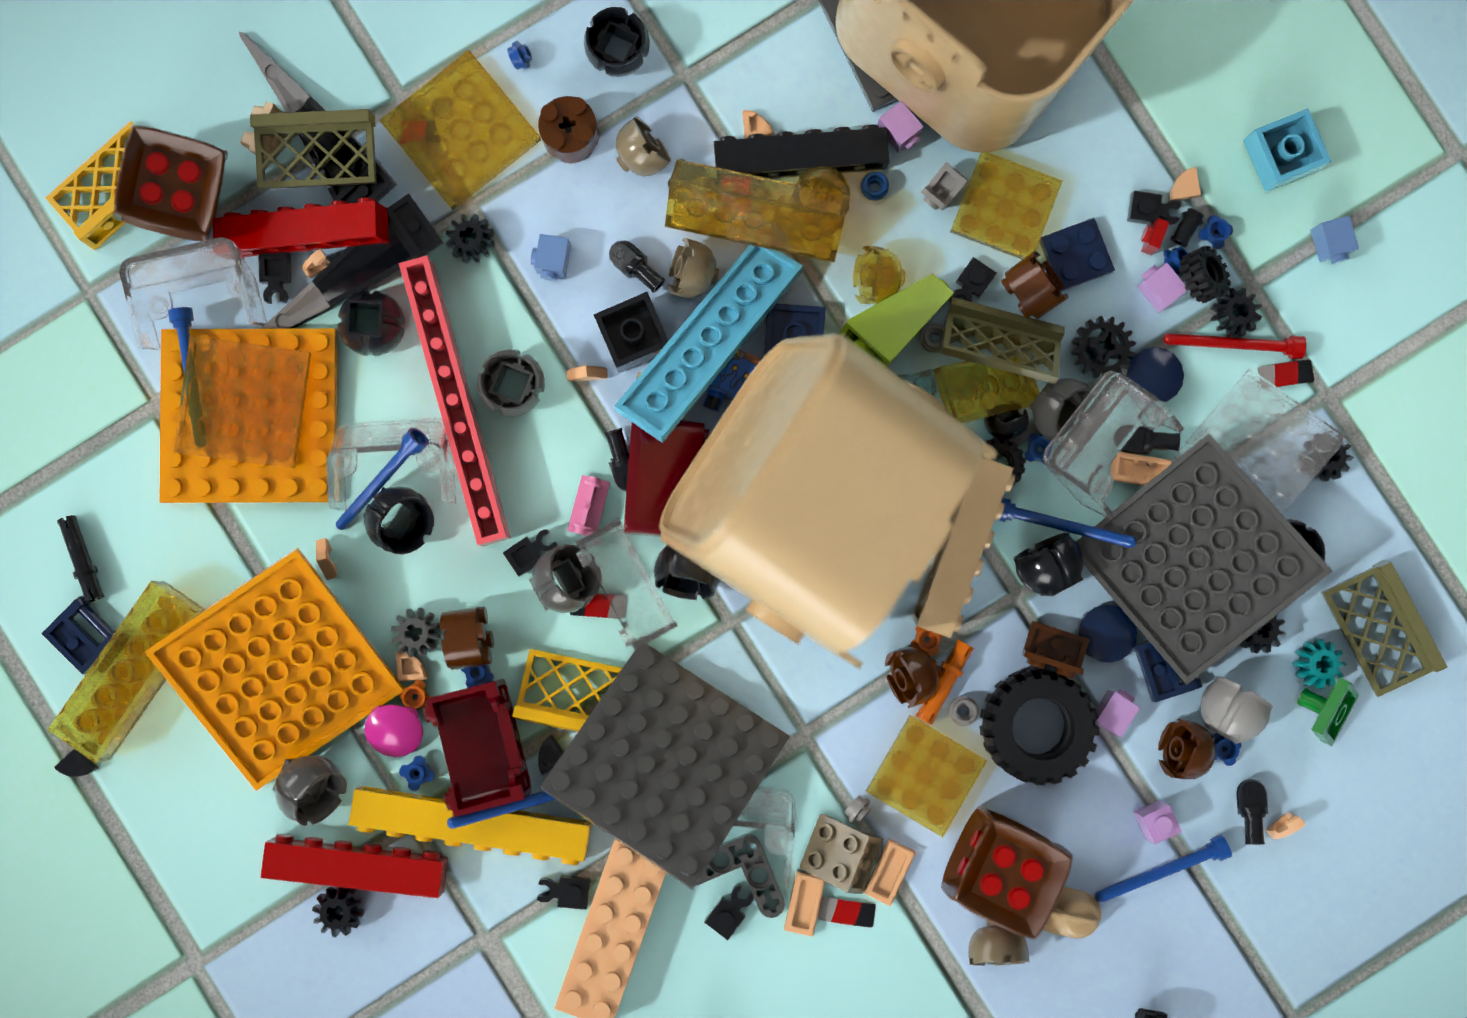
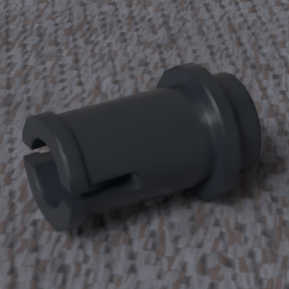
(1190, 221)

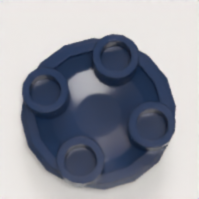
(1157, 372)
(1110, 633)

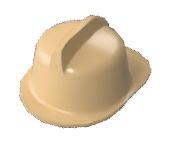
(1074, 914)

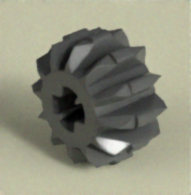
(411, 643)

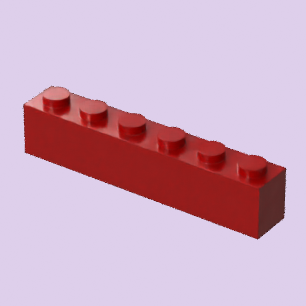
(306, 228)
(354, 866)

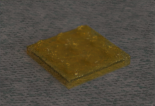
(1006, 206)
(926, 776)

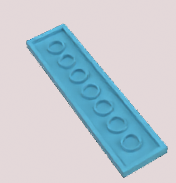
(708, 340)

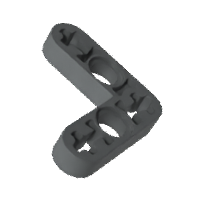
(748, 864)

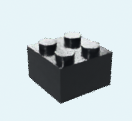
(632, 331)

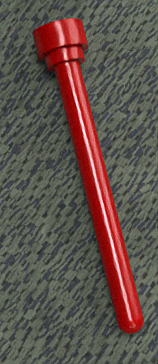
(1292, 347)

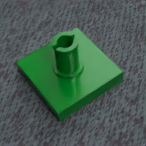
(1331, 711)

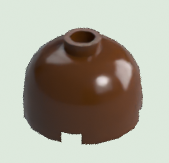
(913, 675)
(1187, 750)

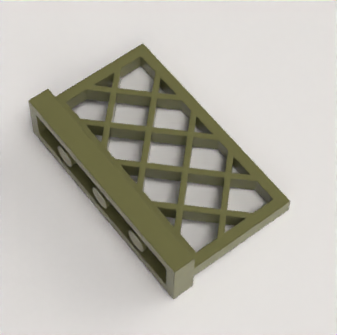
(310, 123)
(1004, 329)
(1407, 617)

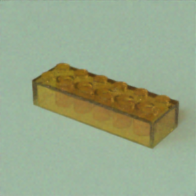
(755, 210)
(122, 676)

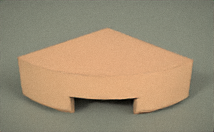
(755, 124)
(1186, 186)
(316, 263)
(586, 373)
(323, 559)
(410, 668)
(1285, 826)

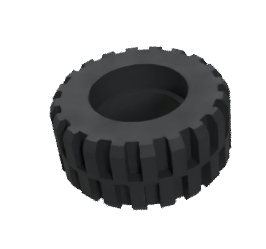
(1076, 736)

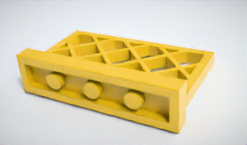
(100, 222)
(551, 716)

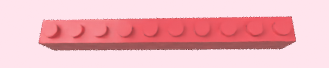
(454, 401)

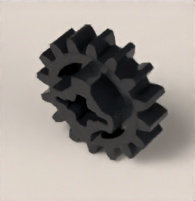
(1107, 336)

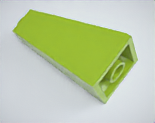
(896, 321)

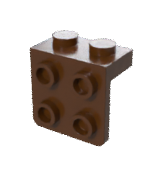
(1055, 648)

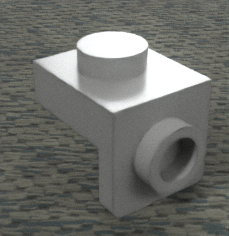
(944, 187)

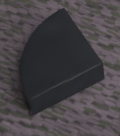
(549, 754)
(76, 765)

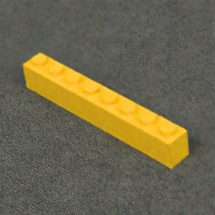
(428, 816)

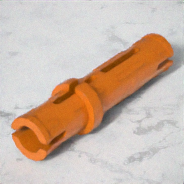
(948, 675)

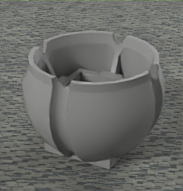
(1233, 712)

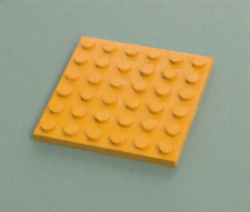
(228, 481)
(275, 668)

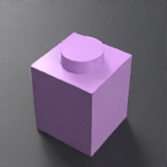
(902, 127)
(1161, 286)
(1116, 712)
(1157, 821)

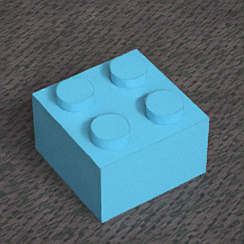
(1286, 150)

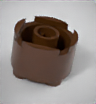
(566, 113)
(1034, 286)
(466, 638)

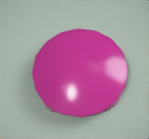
(393, 730)

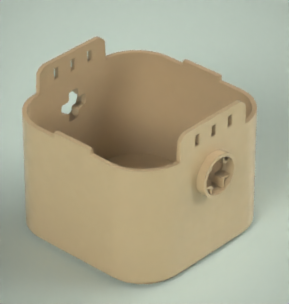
(975, 65)
(823, 491)

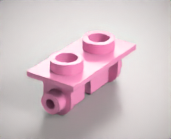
(588, 505)

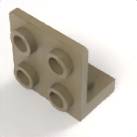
(841, 854)

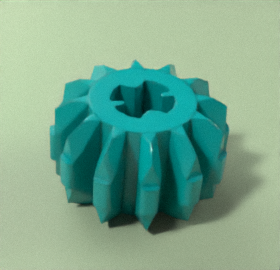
(1322, 674)

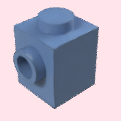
(1334, 240)
(551, 257)

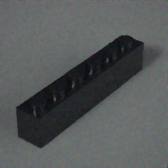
(793, 155)

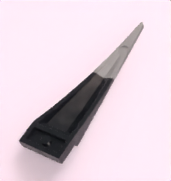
(296, 99)
(363, 265)

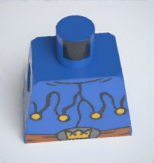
(730, 379)

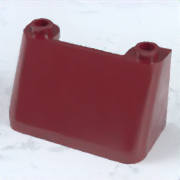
(655, 472)
(480, 747)

